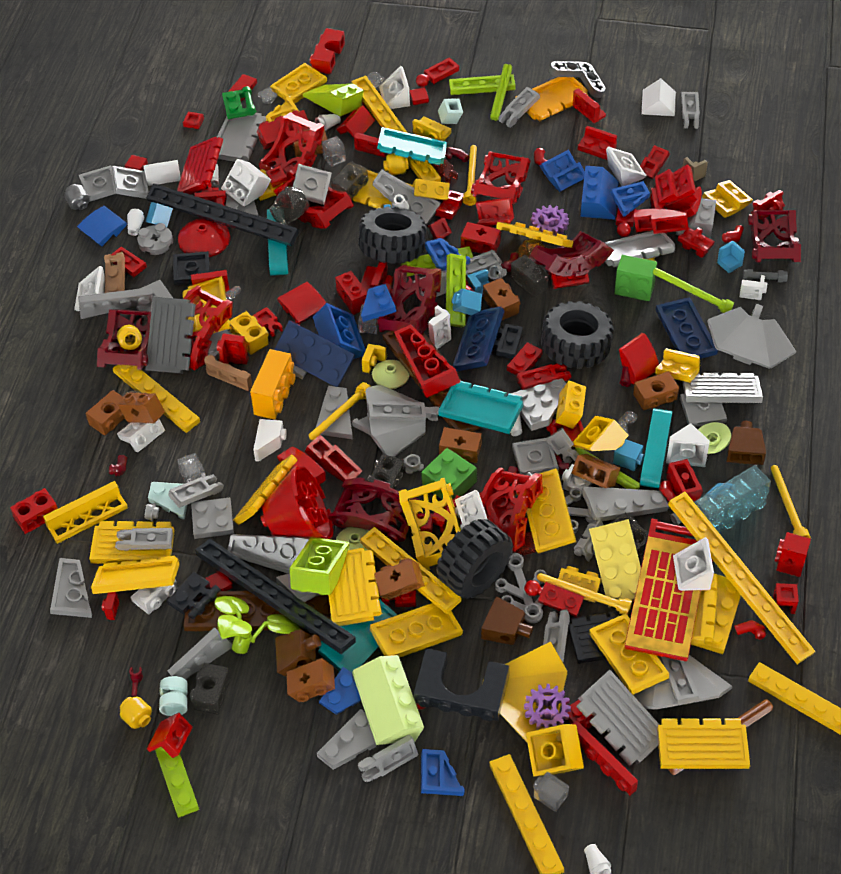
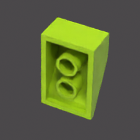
(336, 97)
(318, 566)

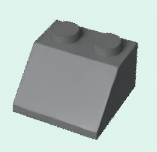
(703, 218)

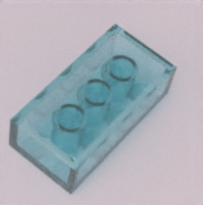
(735, 498)

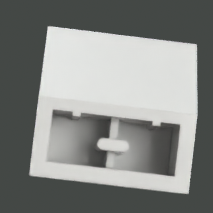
(245, 182)

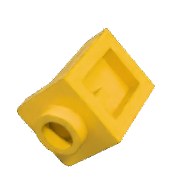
(371, 355)

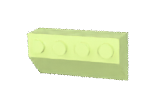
(388, 700)

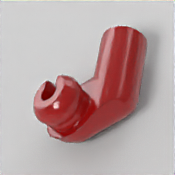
(753, 627)

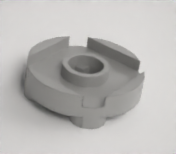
(159, 232)

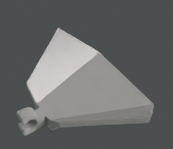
(750, 337)
(396, 419)
(687, 683)

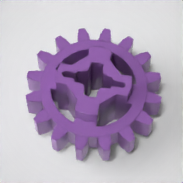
(550, 219)
(553, 701)

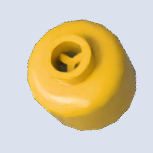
(395, 164)
(130, 343)
(135, 712)

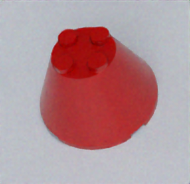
(297, 507)

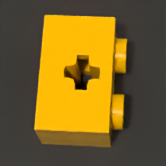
(570, 404)

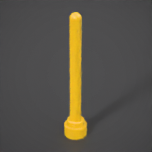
(468, 198)
(359, 394)
(798, 529)
(623, 606)

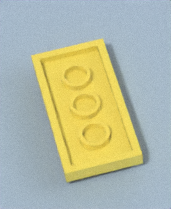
(617, 559)

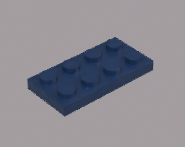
(686, 328)
(478, 339)
(315, 353)

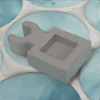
(562, 444)

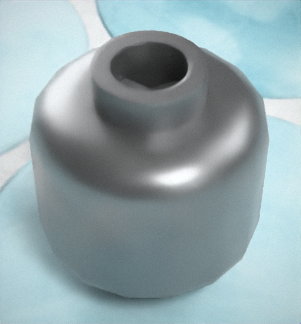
(76, 197)

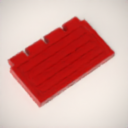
(200, 165)

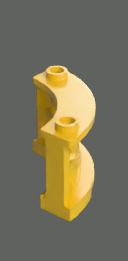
(413, 507)

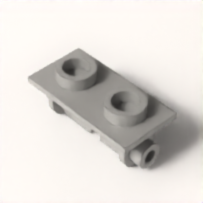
(585, 546)

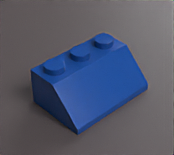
(597, 196)
(339, 329)

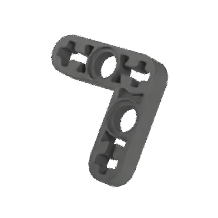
(579, 69)

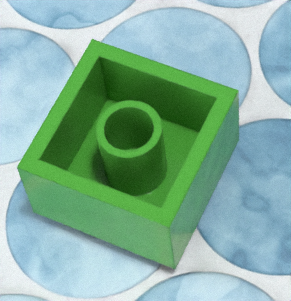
(635, 277)
(454, 469)

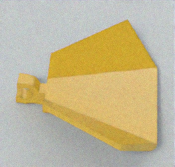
(528, 671)

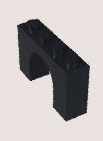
(483, 703)

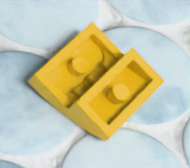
(728, 198)

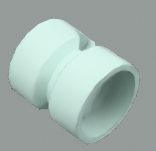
(173, 695)

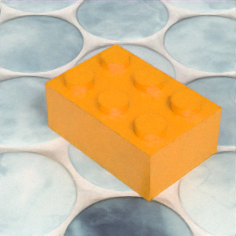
(272, 384)

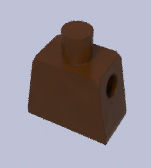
(746, 445)
(505, 623)
(295, 650)

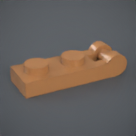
(114, 274)
(228, 373)

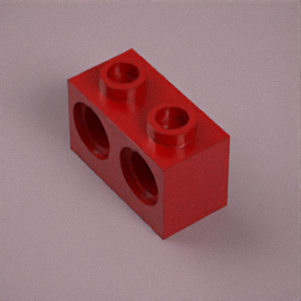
(31, 510)

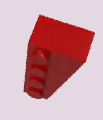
(427, 365)

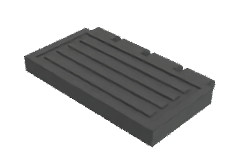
(168, 335)

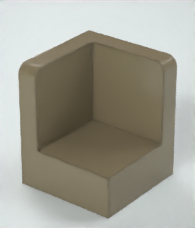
(698, 169)

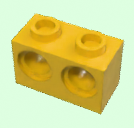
(255, 335)

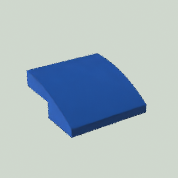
(563, 171)
(102, 225)

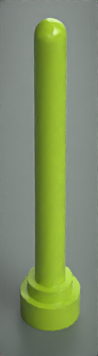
(723, 305)

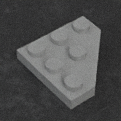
(540, 403)

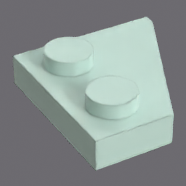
(159, 495)

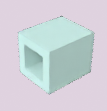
(450, 111)

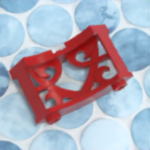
(286, 138)
(484, 186)
(319, 215)
(215, 320)
(528, 490)

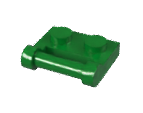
(233, 103)

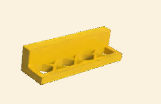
(83, 508)

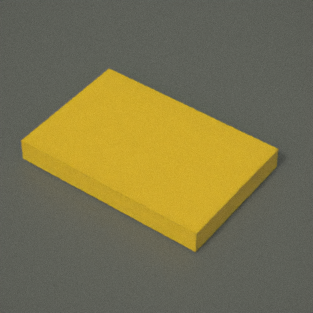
(298, 82)

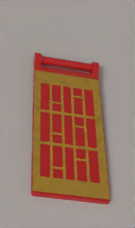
(662, 613)

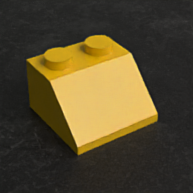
(601, 435)
(554, 750)

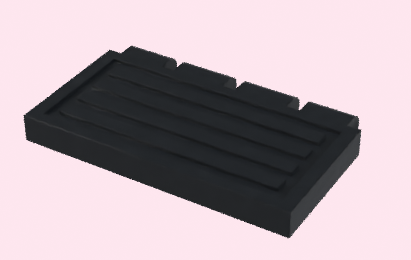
(583, 644)

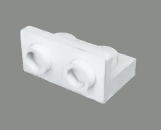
(440, 327)
(141, 434)
(470, 508)
(152, 598)

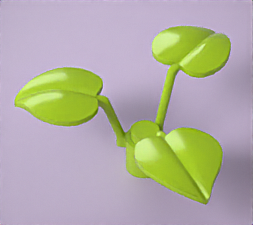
(233, 626)

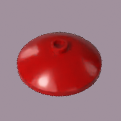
(204, 236)

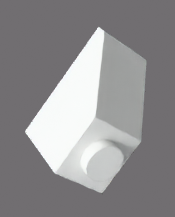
(268, 438)

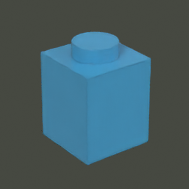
(467, 301)
(629, 455)

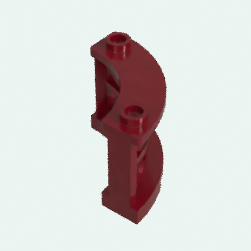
(785, 250)
(573, 261)
(401, 291)
(137, 357)
(351, 514)

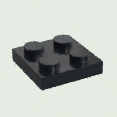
(189, 264)

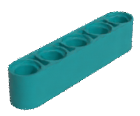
(277, 254)
(656, 448)

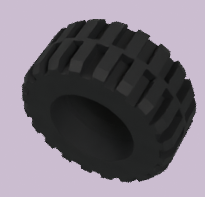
(392, 235)
(572, 349)
(474, 558)

